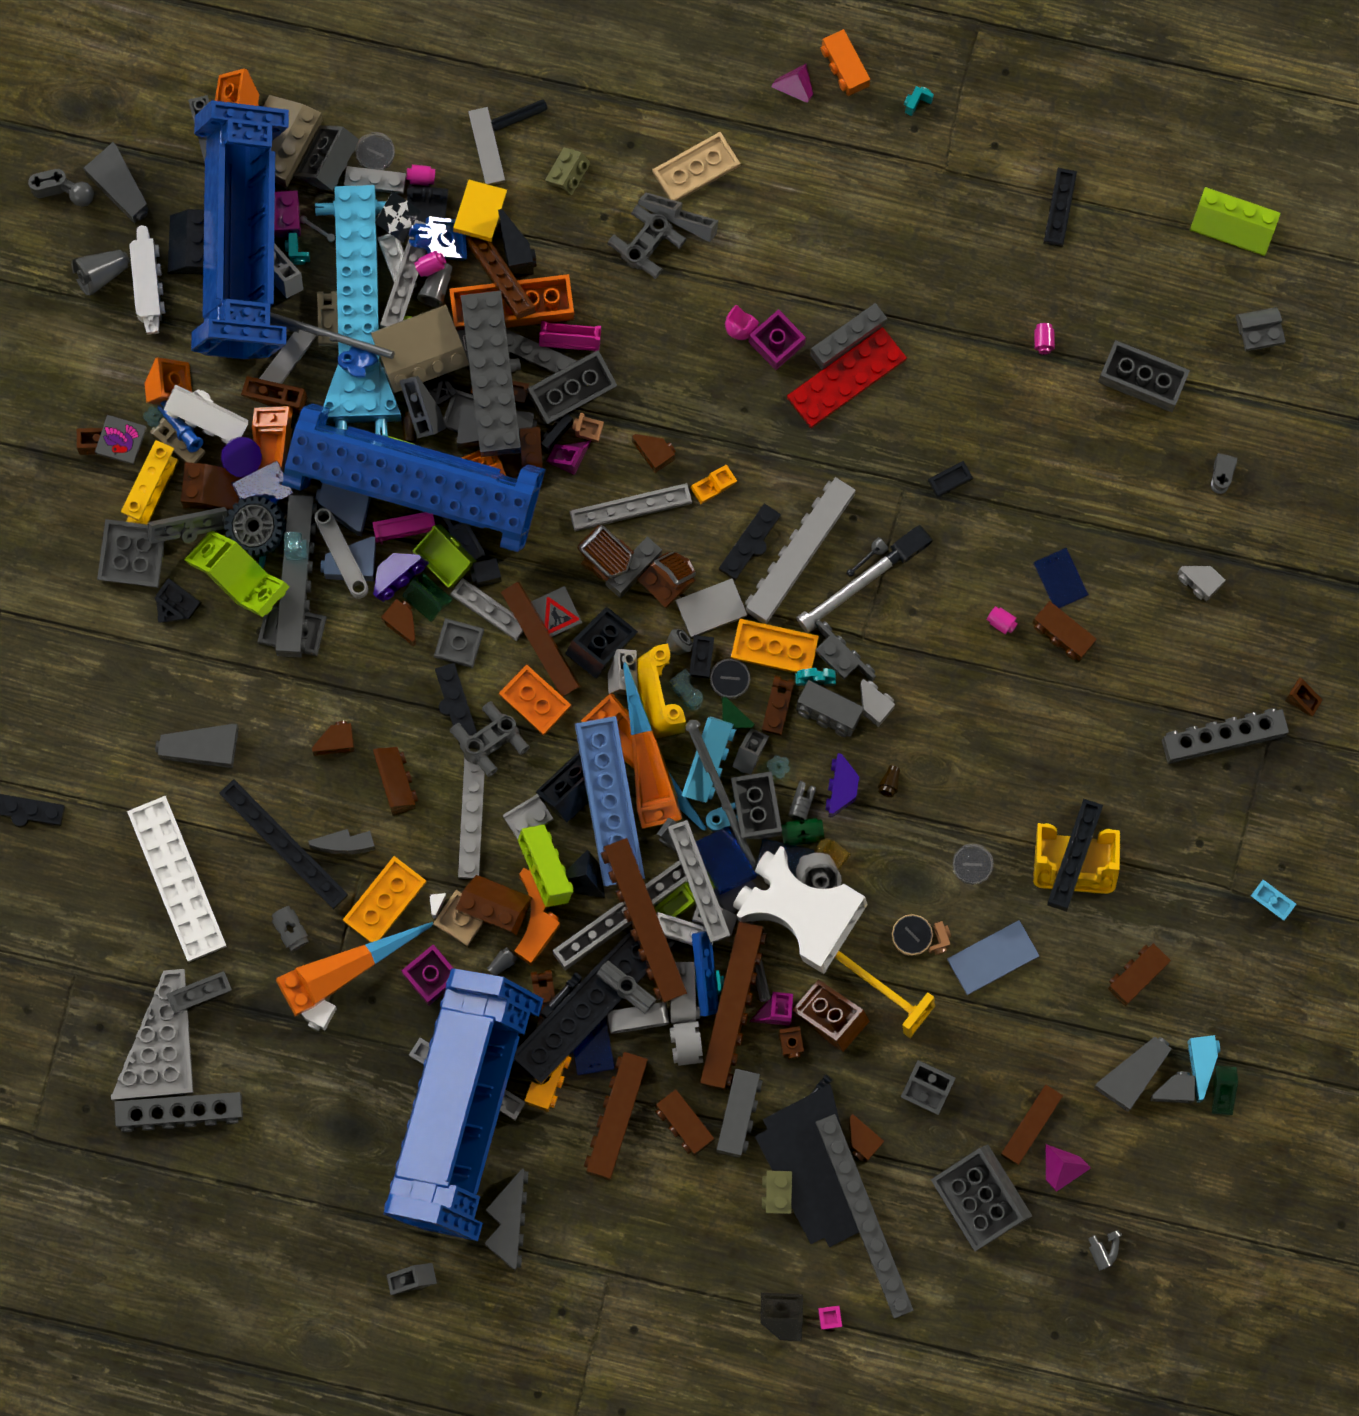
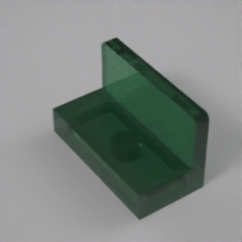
(426, 596)

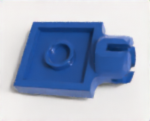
(439, 236)

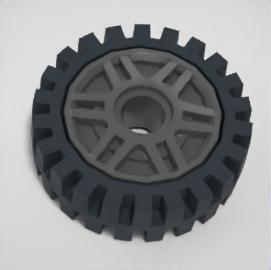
(270, 528)

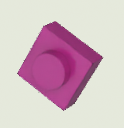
(830, 1317)

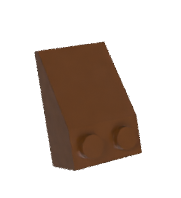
(208, 487)
(831, 1015)

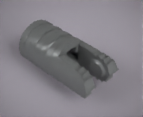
(801, 805)

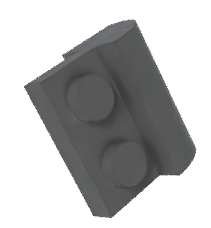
(1261, 328)
(928, 1087)

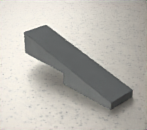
(672, 210)

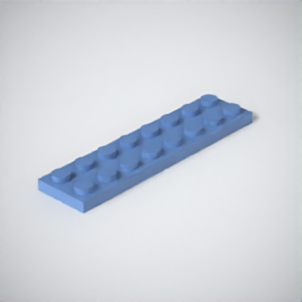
(607, 788)

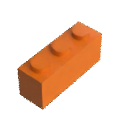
(845, 62)

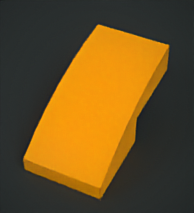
(713, 484)

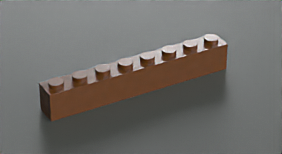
(644, 920)
(732, 1006)

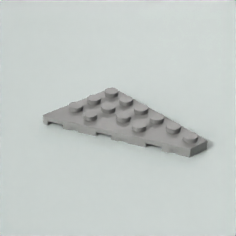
(161, 1052)

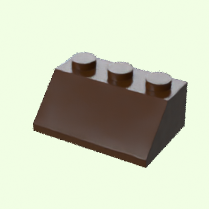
(395, 779)
(494, 904)

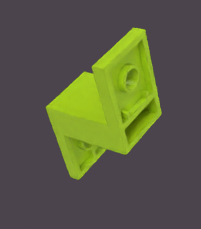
(237, 573)

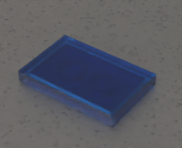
(725, 861)

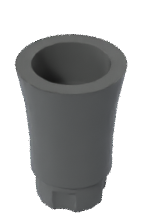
(435, 288)

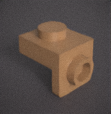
(588, 428)
(942, 933)

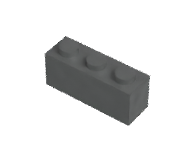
(641, 560)

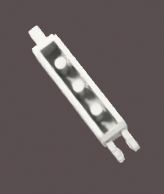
(145, 280)

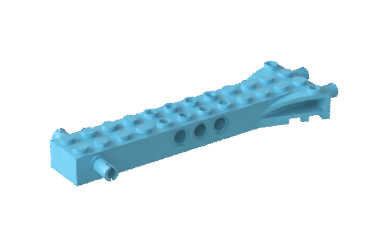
(352, 397)

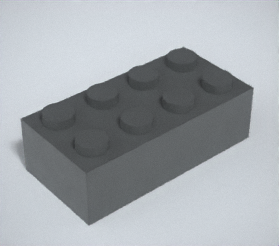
(1143, 376)
(571, 387)

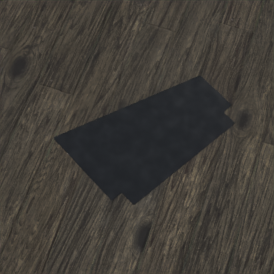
(796, 1146)

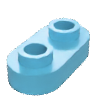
(720, 813)

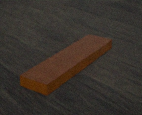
(1031, 1124)

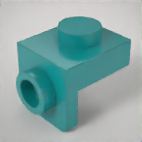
(918, 94)
(291, 246)

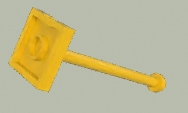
(917, 1014)

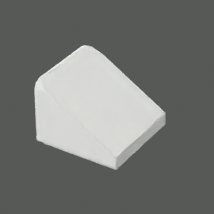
(437, 902)

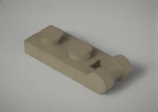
(327, 316)
(172, 440)

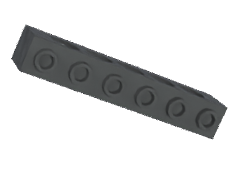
(1175, 752)
(125, 1110)

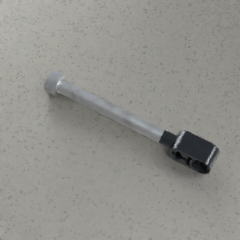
(903, 550)

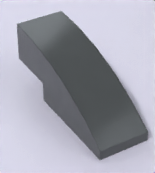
(343, 844)

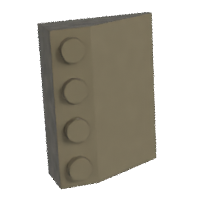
(295, 140)
(422, 347)

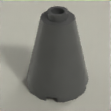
(99, 269)

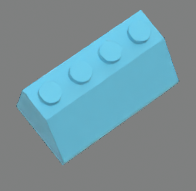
(715, 736)

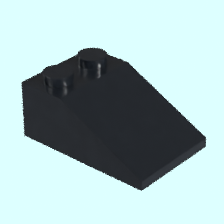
(517, 248)
(599, 640)

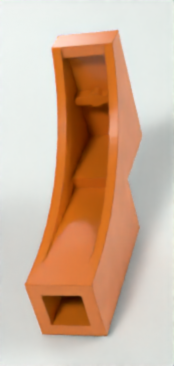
(540, 926)

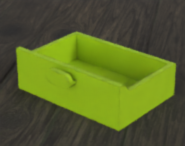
(445, 555)

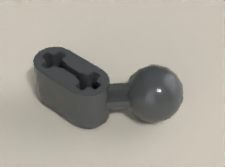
(79, 193)

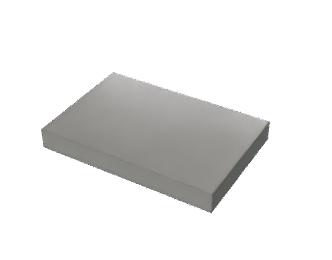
(711, 608)

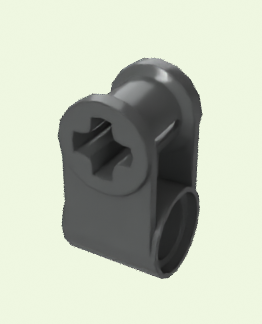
(1223, 470)

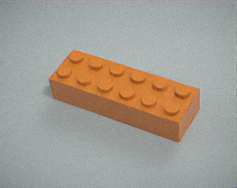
(548, 294)

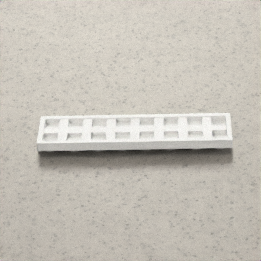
(176, 879)

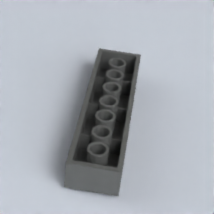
(490, 374)

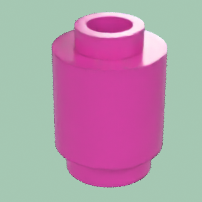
(421, 175)
(430, 263)
(1044, 338)
(1002, 620)

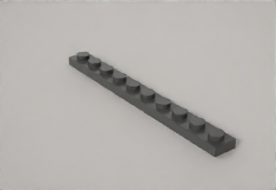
(864, 1216)

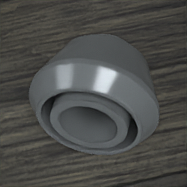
(679, 642)

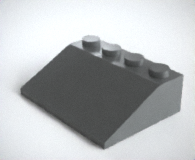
(981, 1197)

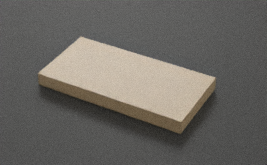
(696, 167)

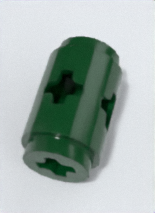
(813, 832)

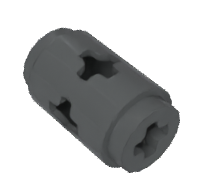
(288, 917)

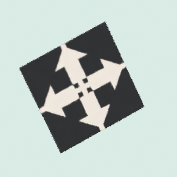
(397, 216)

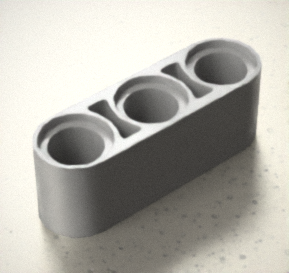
(633, 1019)

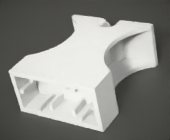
(815, 916)

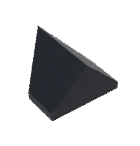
(586, 876)

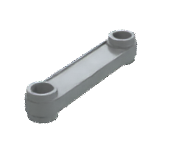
(341, 553)

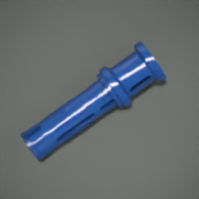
(184, 432)

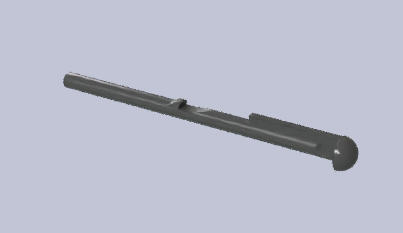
(295, 326)
(692, 727)

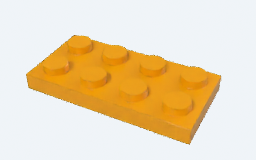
(774, 646)
(384, 900)

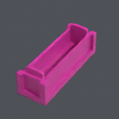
(570, 336)
(403, 526)

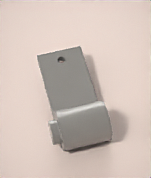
(684, 1007)

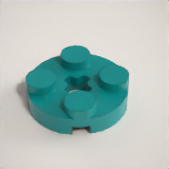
(826, 677)

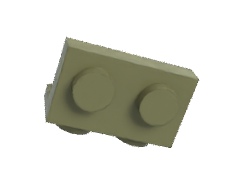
(568, 170)
(778, 1192)

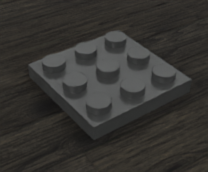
(129, 555)

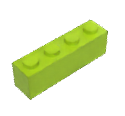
(545, 865)

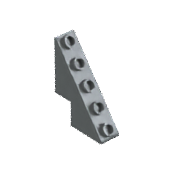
(507, 1212)

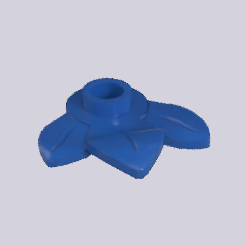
(358, 361)

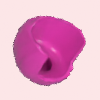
(740, 324)

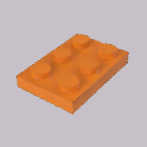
(535, 700)

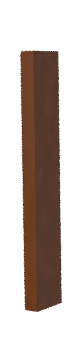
(501, 277)
(540, 639)

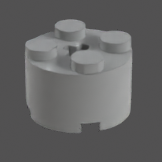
(818, 871)
(687, 1043)

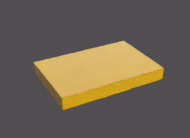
(479, 210)

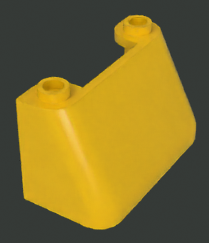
(663, 718)
(1099, 868)

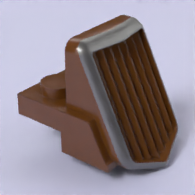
(605, 553)
(668, 577)

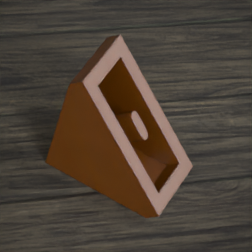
(1304, 698)

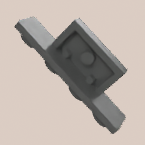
(839, 656)

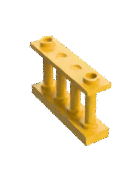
(150, 484)

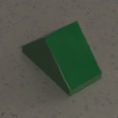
(733, 715)

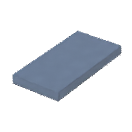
(993, 957)

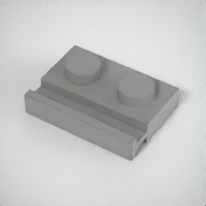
(527, 814)

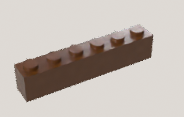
(616, 1116)

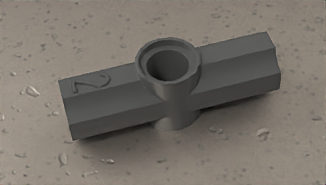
(637, 995)

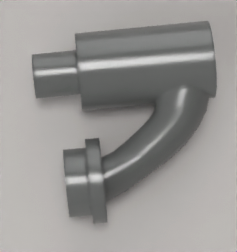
(1099, 1253)

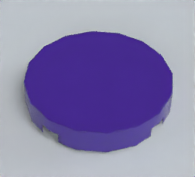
(241, 456)

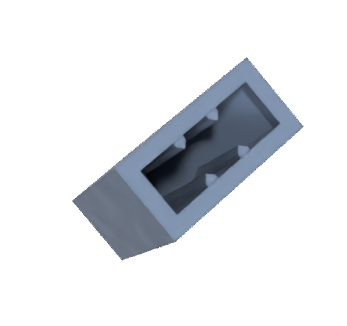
(345, 505)
(364, 555)

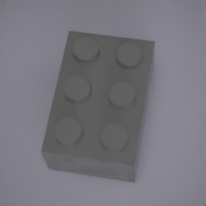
(829, 709)

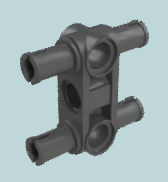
(646, 241)
(489, 739)

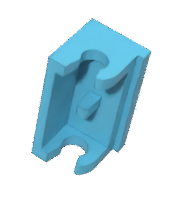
(1273, 900)

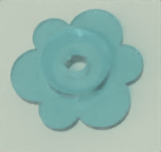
(149, 416)
(777, 761)

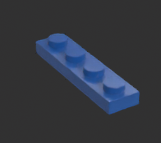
(705, 974)

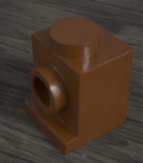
(787, 1050)

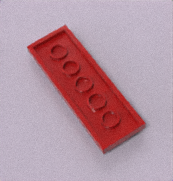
(846, 377)

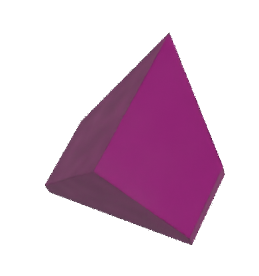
(795, 84)
(568, 456)
(776, 1010)
(1063, 1167)

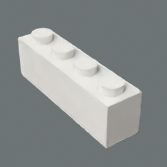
(204, 414)

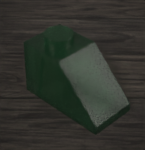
(1224, 1090)

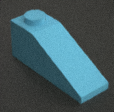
(1203, 1056)

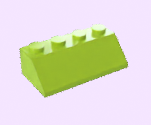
(1235, 221)

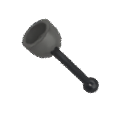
(878, 547)

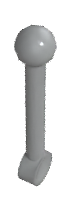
(330, 237)

